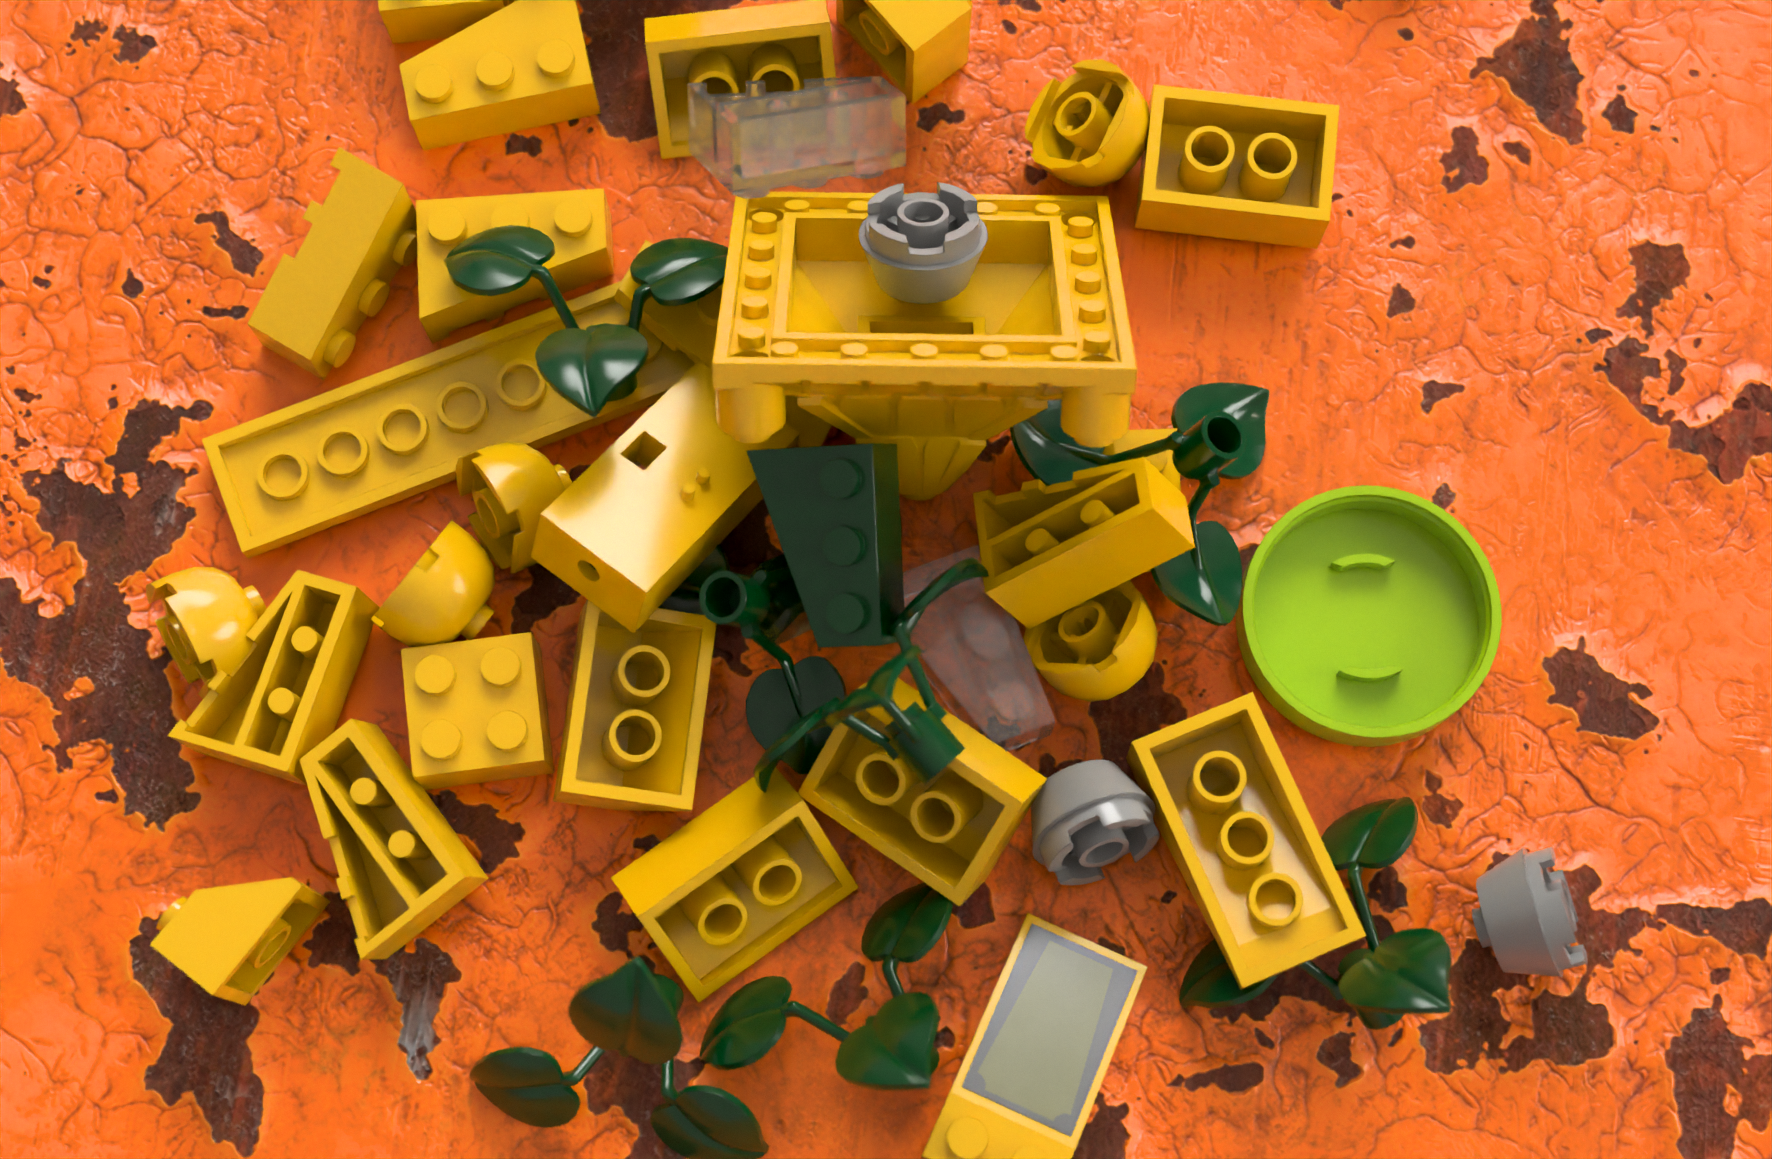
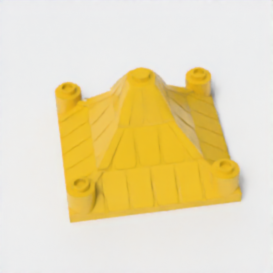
(932, 377)

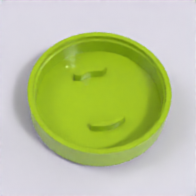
(1368, 616)

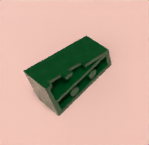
(839, 535)

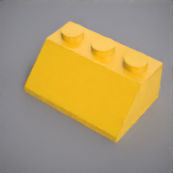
(726, 49)
(635, 712)
(735, 883)

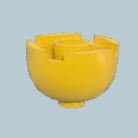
(1089, 125)
(510, 492)
(441, 593)
(205, 621)
(1096, 645)

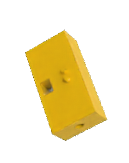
(653, 504)

